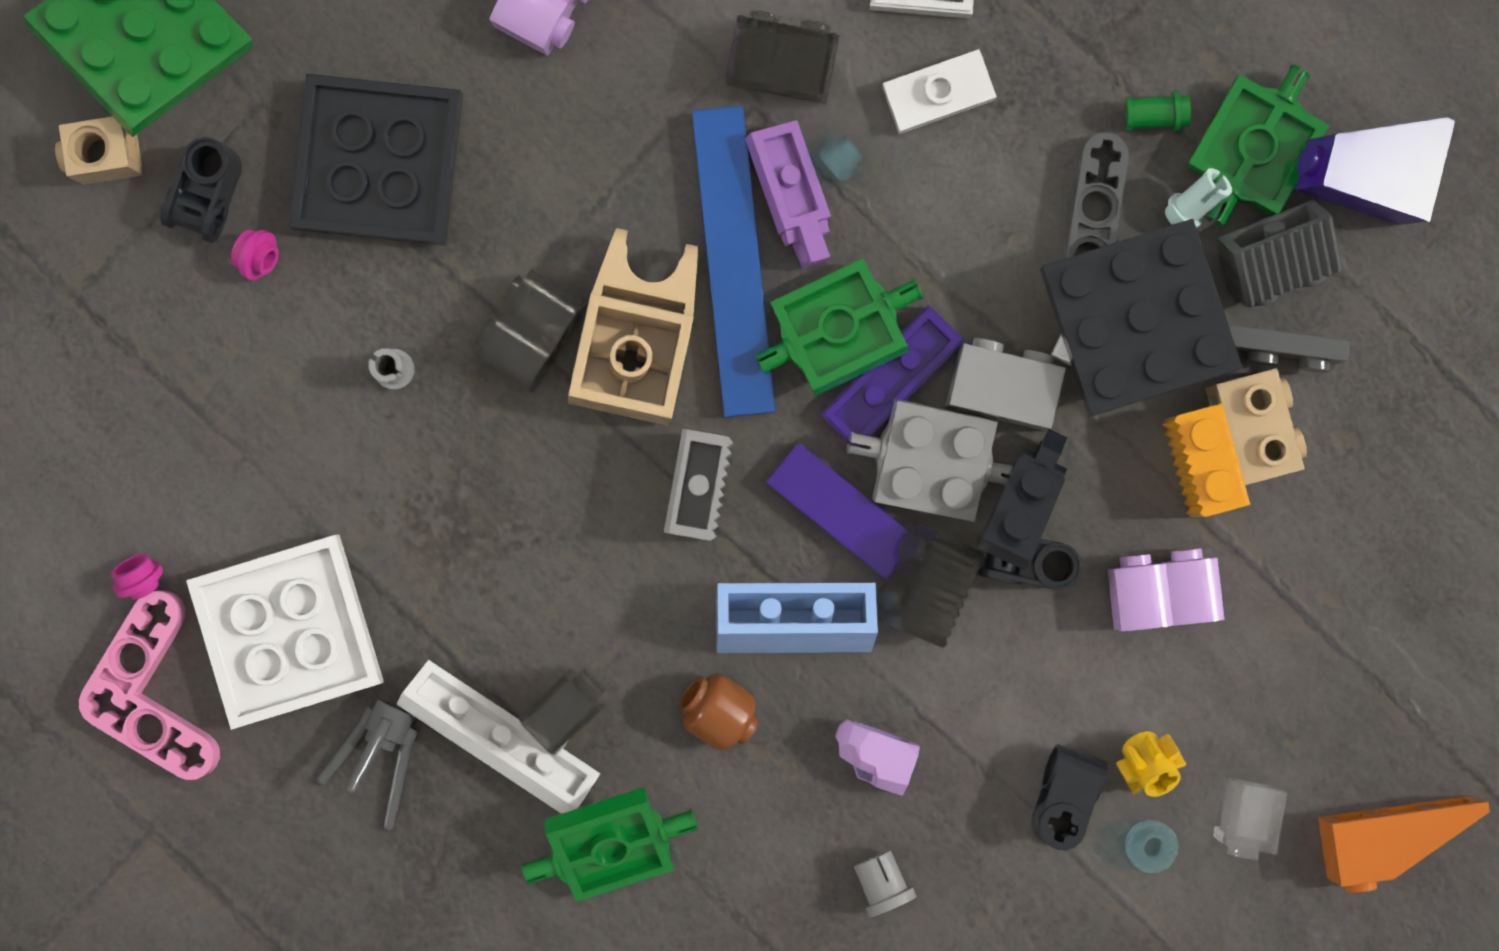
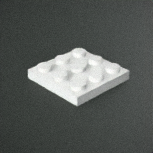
(285, 631)

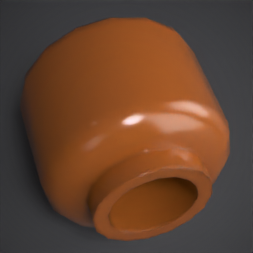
(718, 711)

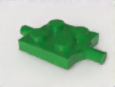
(1257, 143)
(839, 327)
(609, 845)

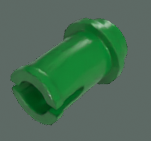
(1158, 112)

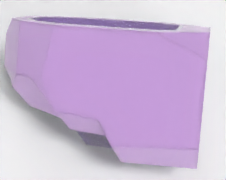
(877, 755)

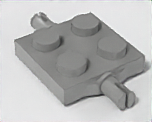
(932, 459)

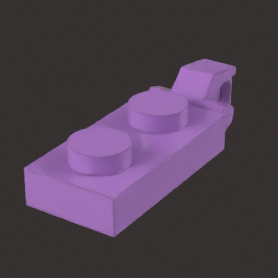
(792, 190)

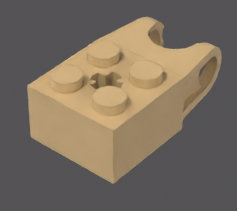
(637, 317)

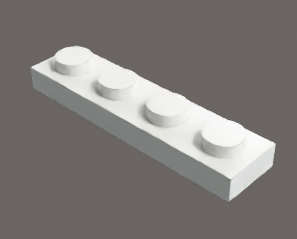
(496, 738)

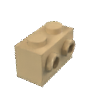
(1261, 425)

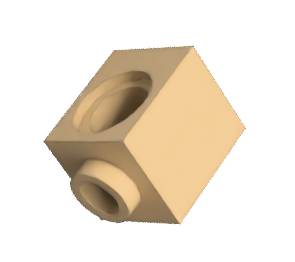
(120, 156)

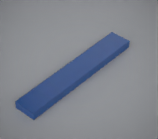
(733, 260)

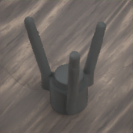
(385, 727)

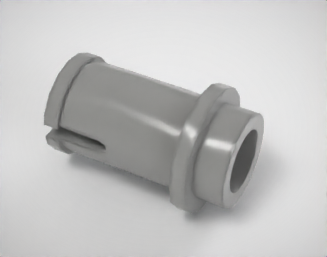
(404, 365)

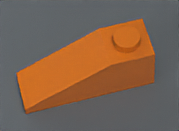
(1389, 840)

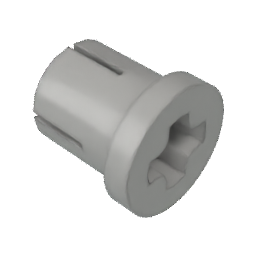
(883, 884)

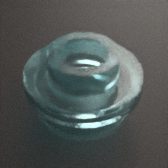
(841, 157)
(1140, 835)

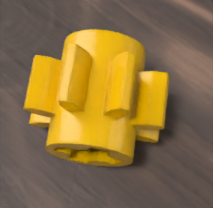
(1151, 764)

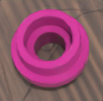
(255, 253)
(136, 576)

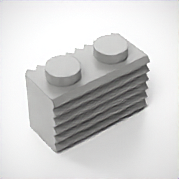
(698, 484)

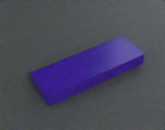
(871, 395)
(839, 509)

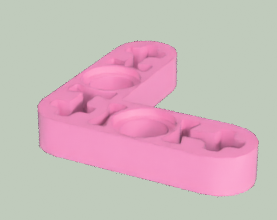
(129, 688)

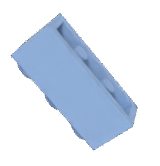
(795, 617)

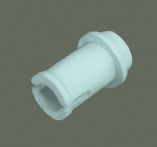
(1198, 198)

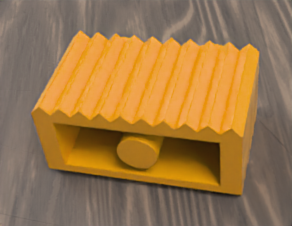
(1206, 461)

